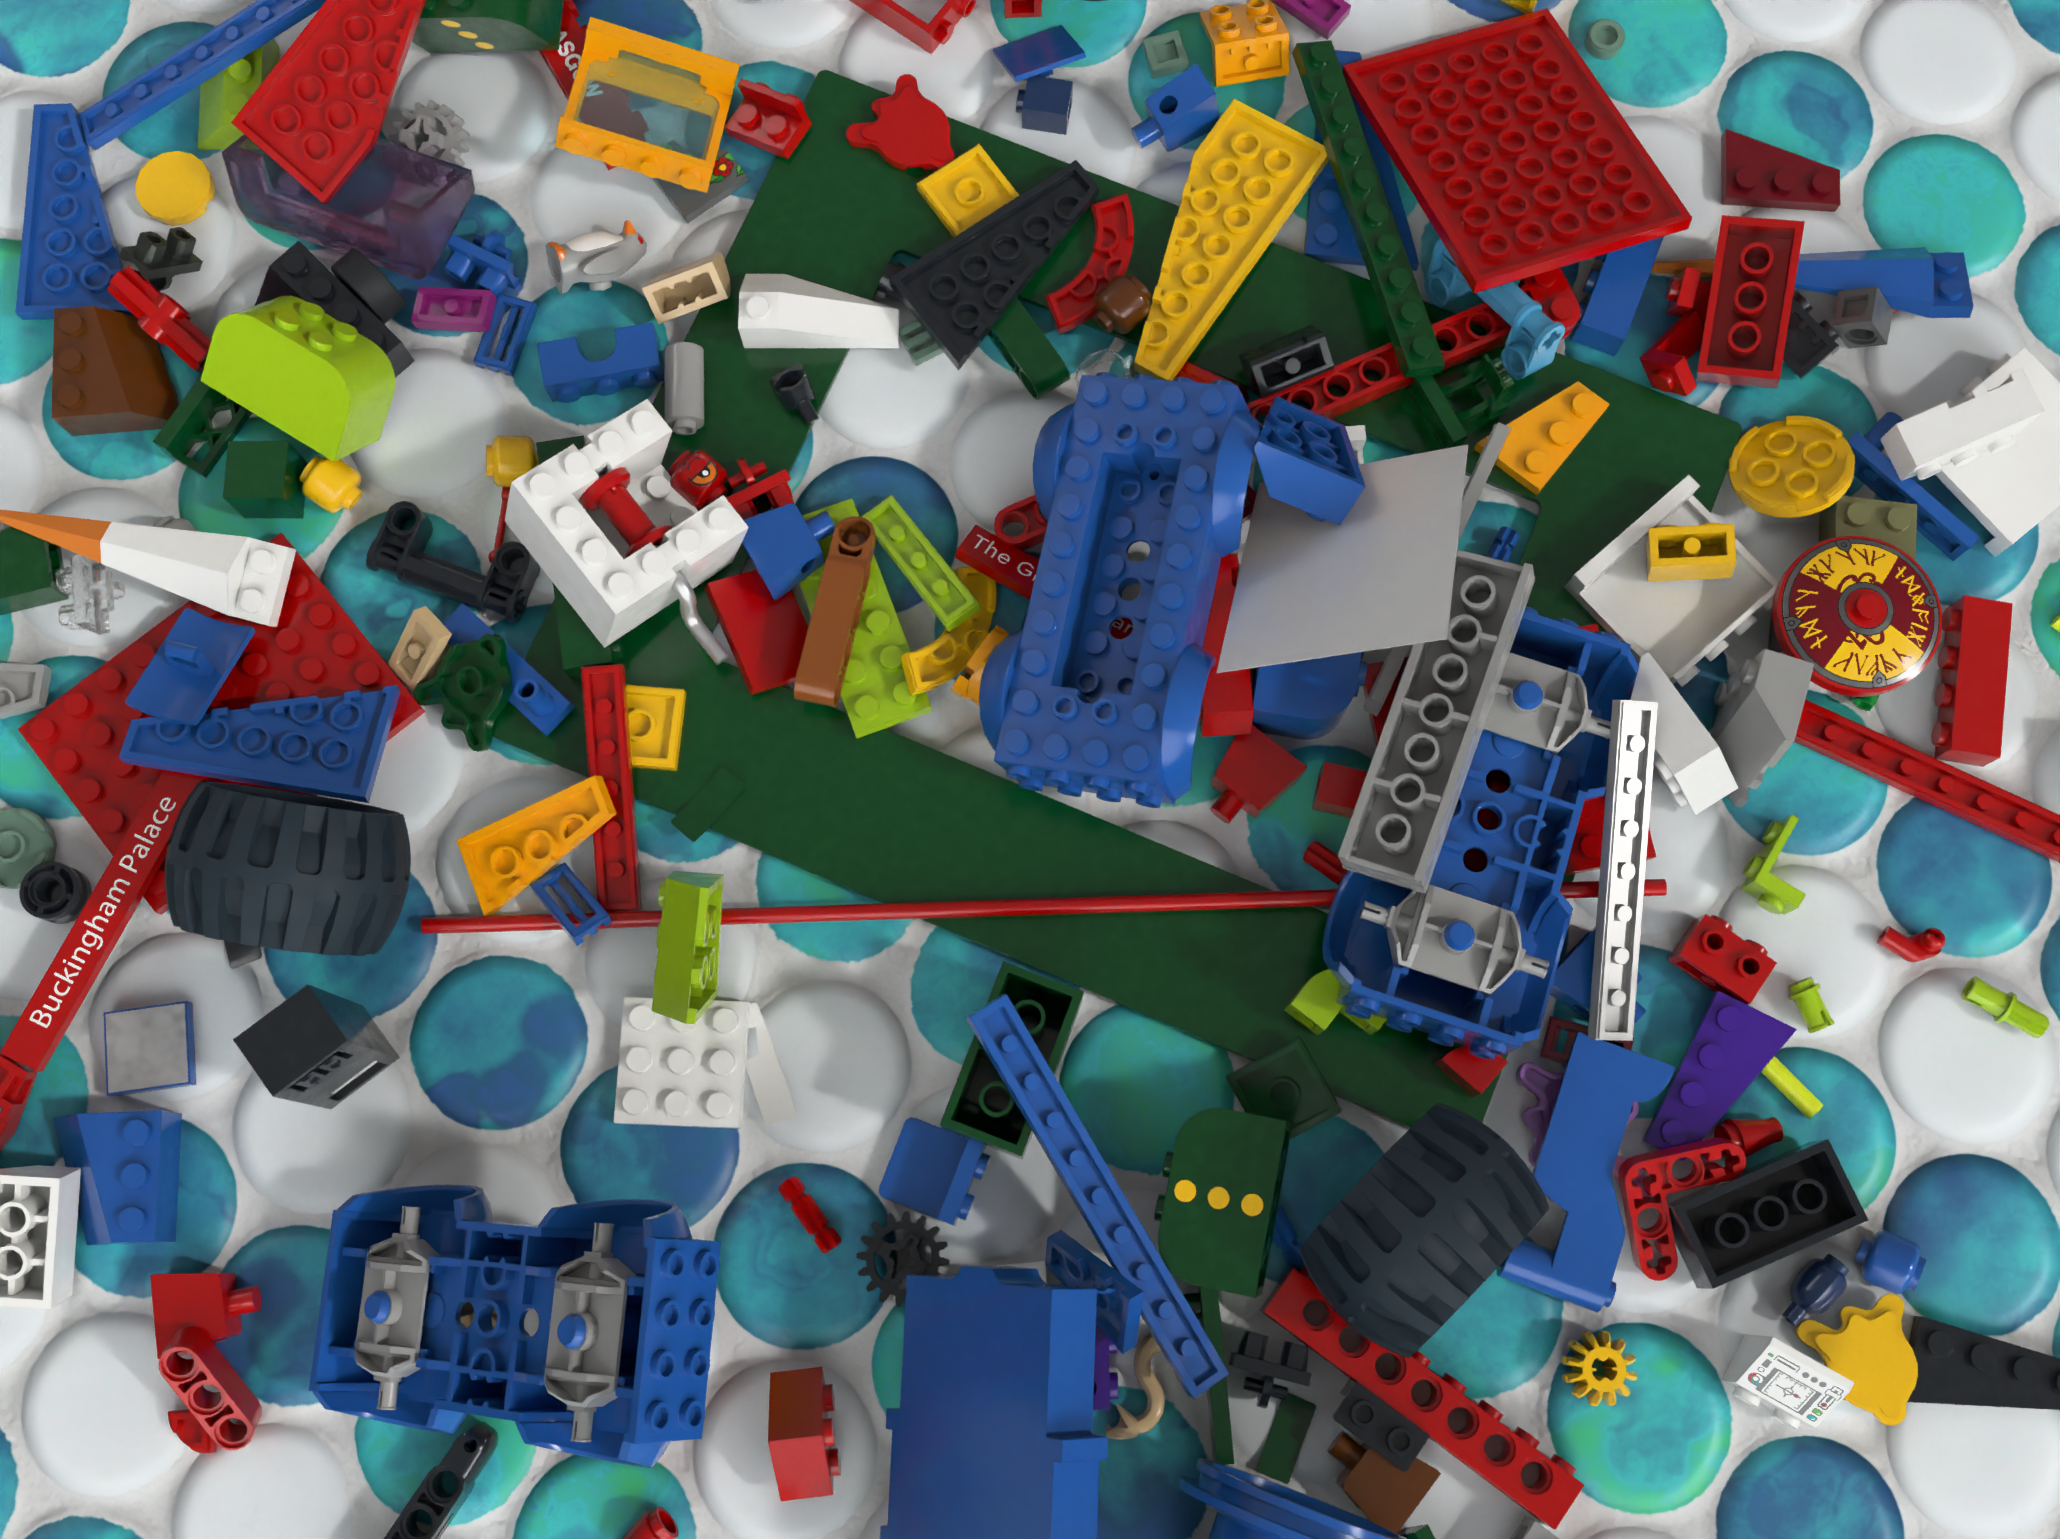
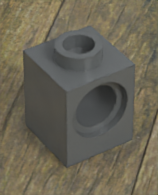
(1862, 317)

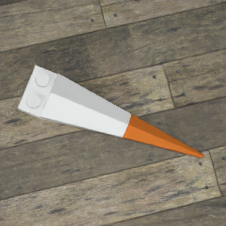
(216, 570)

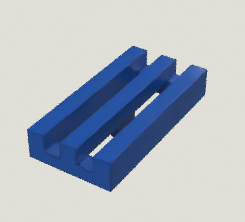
(496, 363)
(587, 926)

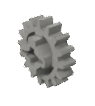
(425, 132)

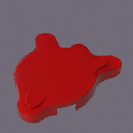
(907, 129)

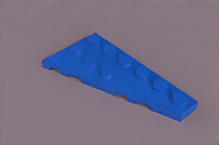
(1328, 227)

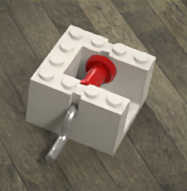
(620, 533)

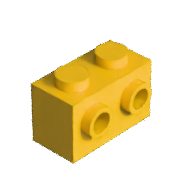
(1690, 552)

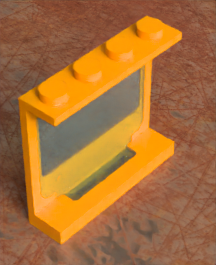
(647, 105)

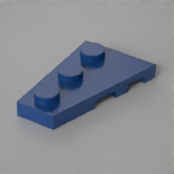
(1117, 1311)

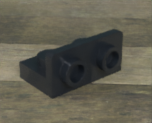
(1807, 340)
(1379, 1425)

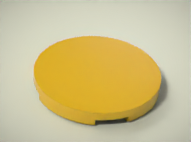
(1791, 467)

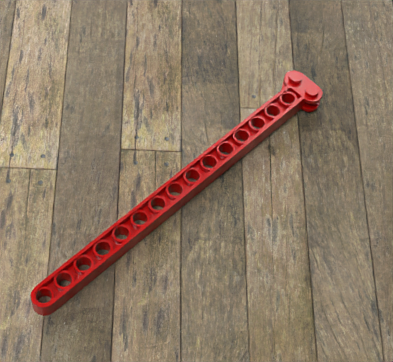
(1546, 288)

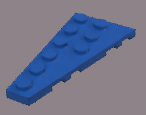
(66, 225)
(284, 744)

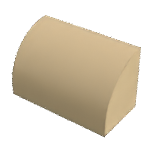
(688, 287)

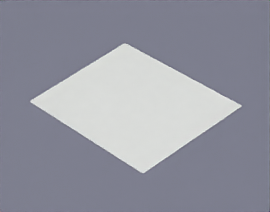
(1353, 585)

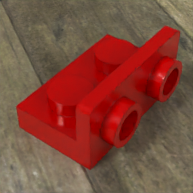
(768, 119)

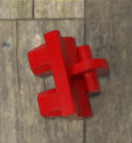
(774, 487)

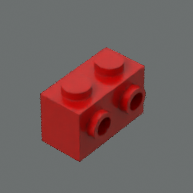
(1722, 959)

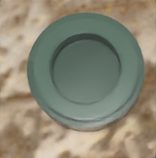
(1604, 39)

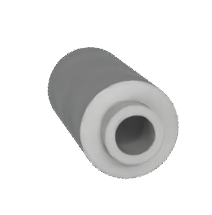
(684, 387)

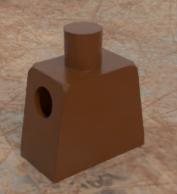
(1378, 1486)

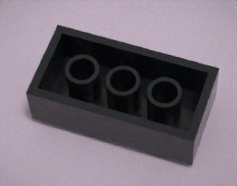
(1764, 1214)

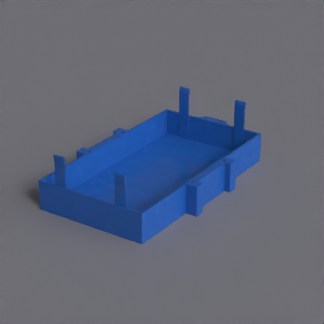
(995, 1409)

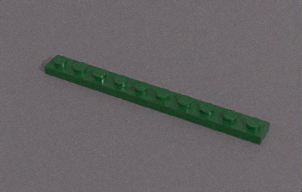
(1368, 210)

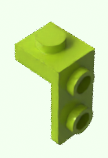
(1772, 892)

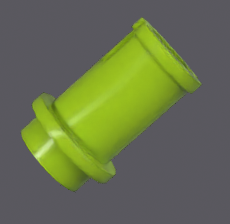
(1810, 1004)

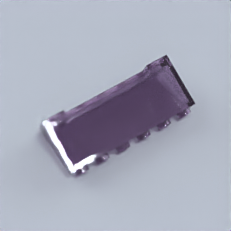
(391, 208)

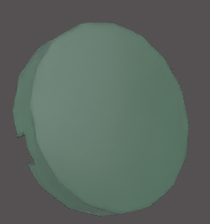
(24, 843)

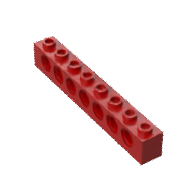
(1545, 1499)

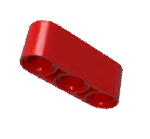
(209, 1407)

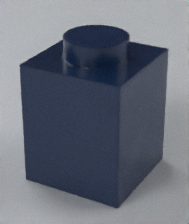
(1045, 104)

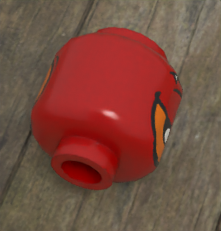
(698, 478)

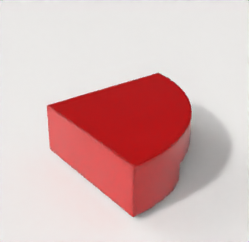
(190, 1431)

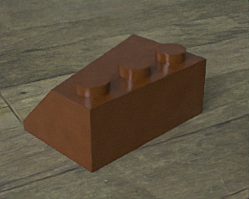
(107, 374)

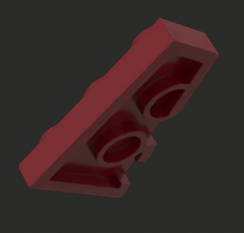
(1774, 178)

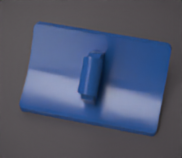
(189, 668)

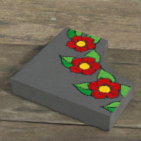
(725, 180)

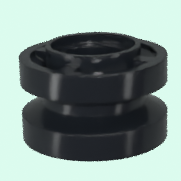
(37, 889)

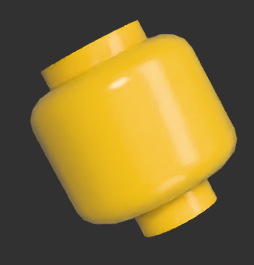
(510, 458)
(331, 484)

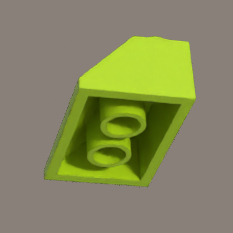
(228, 93)

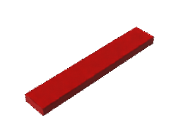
(611, 758)

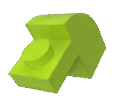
(1317, 1006)

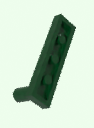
(1206, 1308)

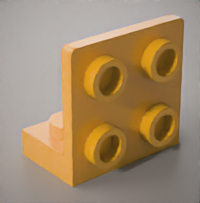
(1246, 42)

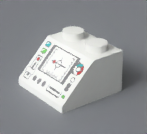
(1785, 1381)

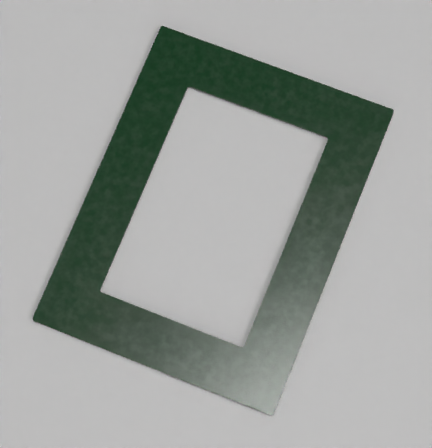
(937, 829)

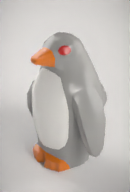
(595, 258)

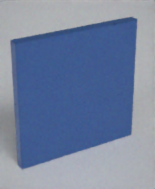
(1039, 53)

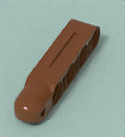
(836, 613)

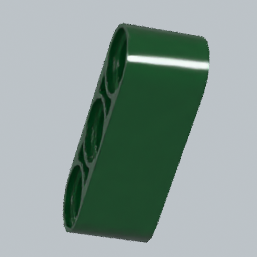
(1028, 351)

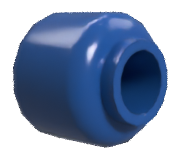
(1890, 1262)

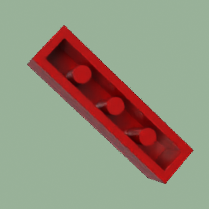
(1972, 681)

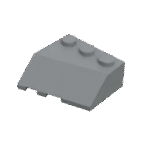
(1759, 716)

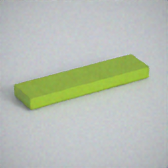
(921, 564)

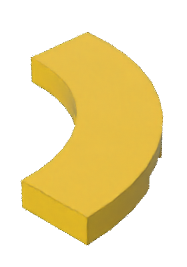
(951, 651)

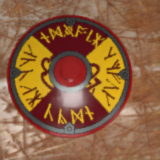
(1858, 615)

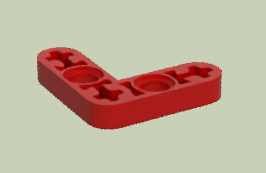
(1659, 1184)

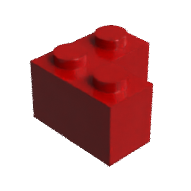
(802, 1434)

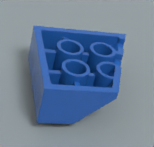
(1308, 462)
(125, 1173)

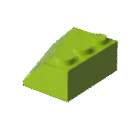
(688, 945)

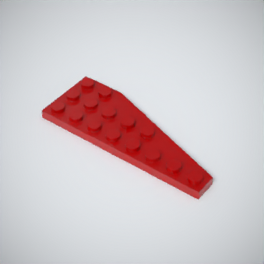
(332, 91)

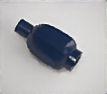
(1816, 1288)

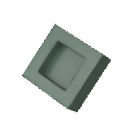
(1165, 54)

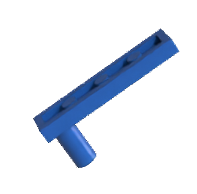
(1880, 476)
(529, 690)

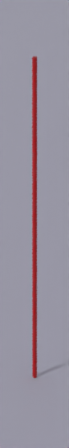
(956, 909)

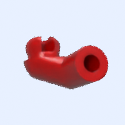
(1914, 947)

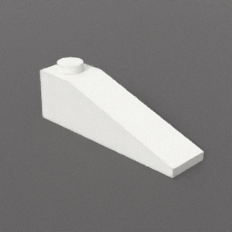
(803, 314)

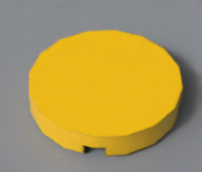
(175, 188)

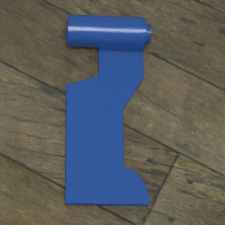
(1578, 1168)

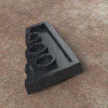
(1980, 1370)

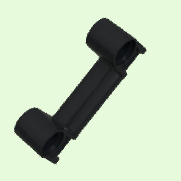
(403, 555)

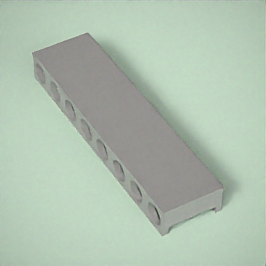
(1436, 727)

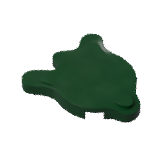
(472, 687)

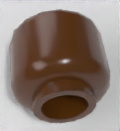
(1122, 304)

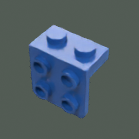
(933, 1171)

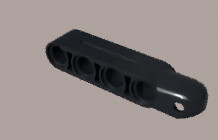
(466, 1463)

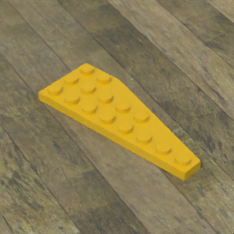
(1231, 208)

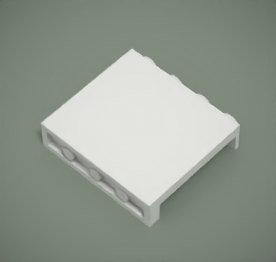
(2021, 483)
(1671, 618)

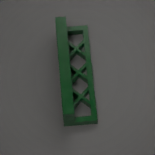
(191, 419)

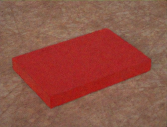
(761, 632)

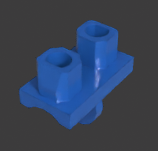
(484, 255)

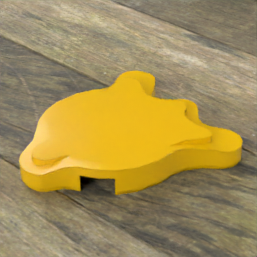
(1871, 1354)

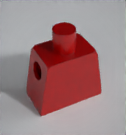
(1253, 775)
(201, 1302)

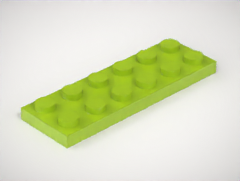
(875, 680)

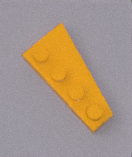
(529, 842)

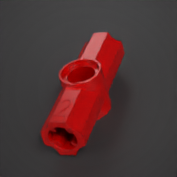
(161, 317)

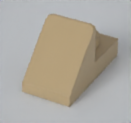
(420, 648)

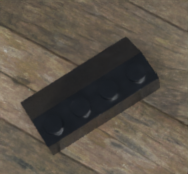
(305, 277)

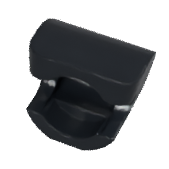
(795, 392)

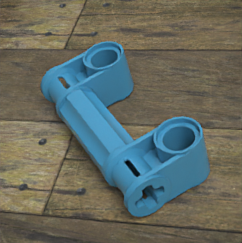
(1532, 333)

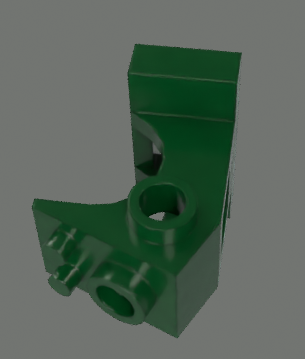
(1486, 383)

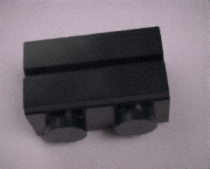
(1286, 361)

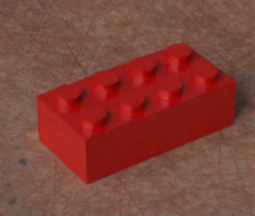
(1750, 301)

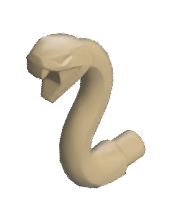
(1129, 1425)

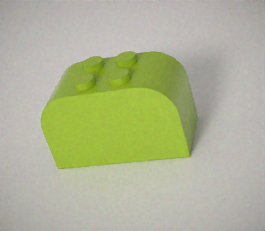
(303, 374)

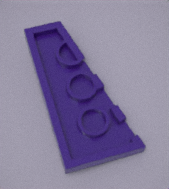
(1717, 1067)

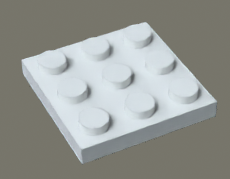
(681, 1070)

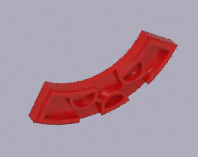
(1110, 258)

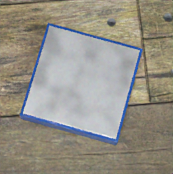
(149, 1048)

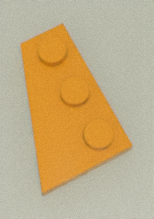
(1547, 435)

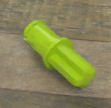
(2005, 1007)

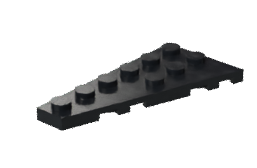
(979, 273)

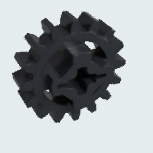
(885, 1249)

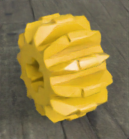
(1615, 1364)

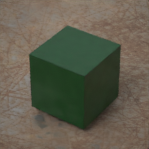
(264, 479)

